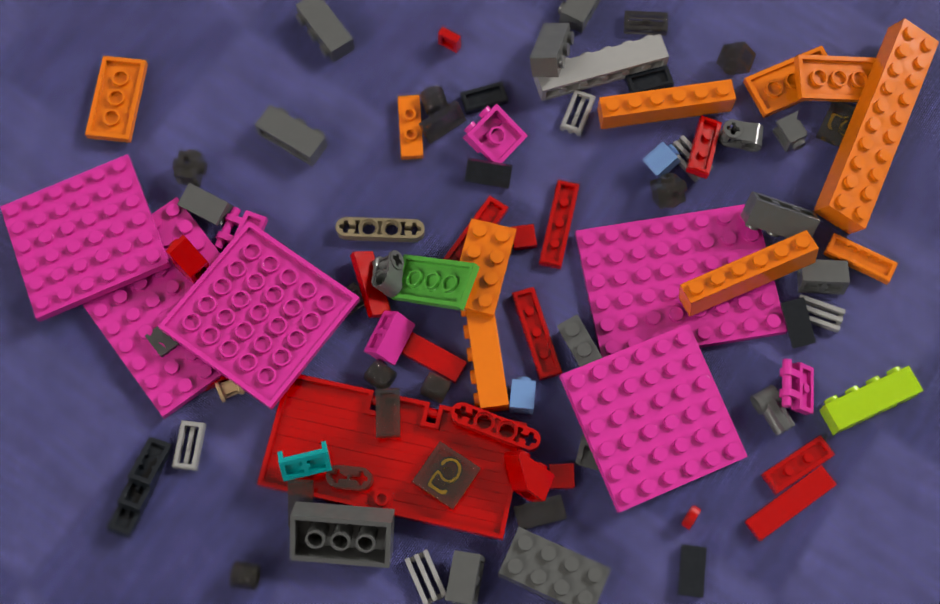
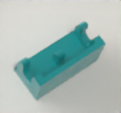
(304, 463)

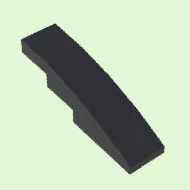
(139, 488)

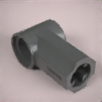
(770, 405)

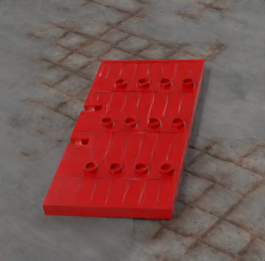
(343, 417)

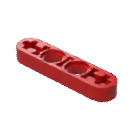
(494, 430)

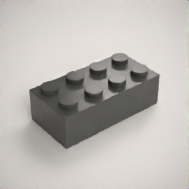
(341, 534)
(553, 570)

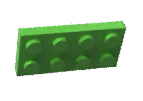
(437, 282)

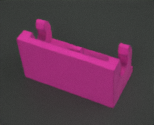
(389, 337)

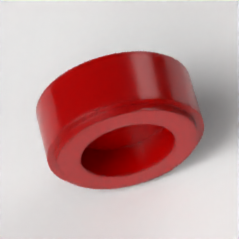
(690, 517)

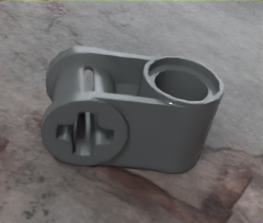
(742, 135)
(388, 273)

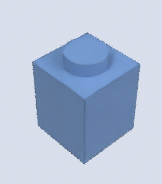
(662, 159)
(522, 396)

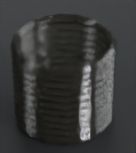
(433, 99)
(380, 375)
(435, 387)
(245, 575)

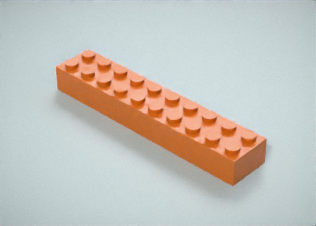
(876, 127)

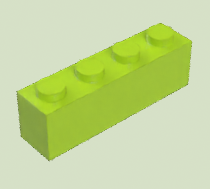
(870, 400)

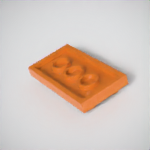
(831, 77)
(776, 86)
(116, 99)
(490, 249)

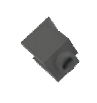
(790, 132)

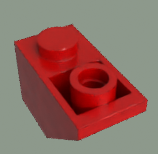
(187, 258)
(527, 476)

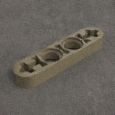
(380, 226)

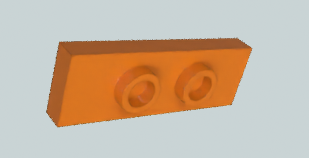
(410, 131)
(861, 258)

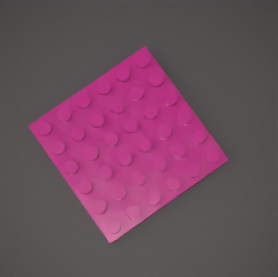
(84, 237)
(259, 314)
(653, 417)

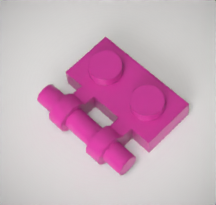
(232, 219)
(797, 386)

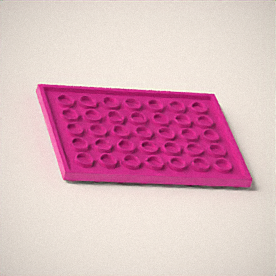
(637, 273)
(141, 306)

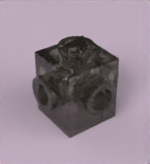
(736, 58)
(189, 167)
(668, 190)

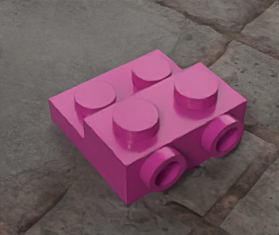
(494, 134)

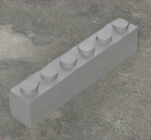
(604, 66)

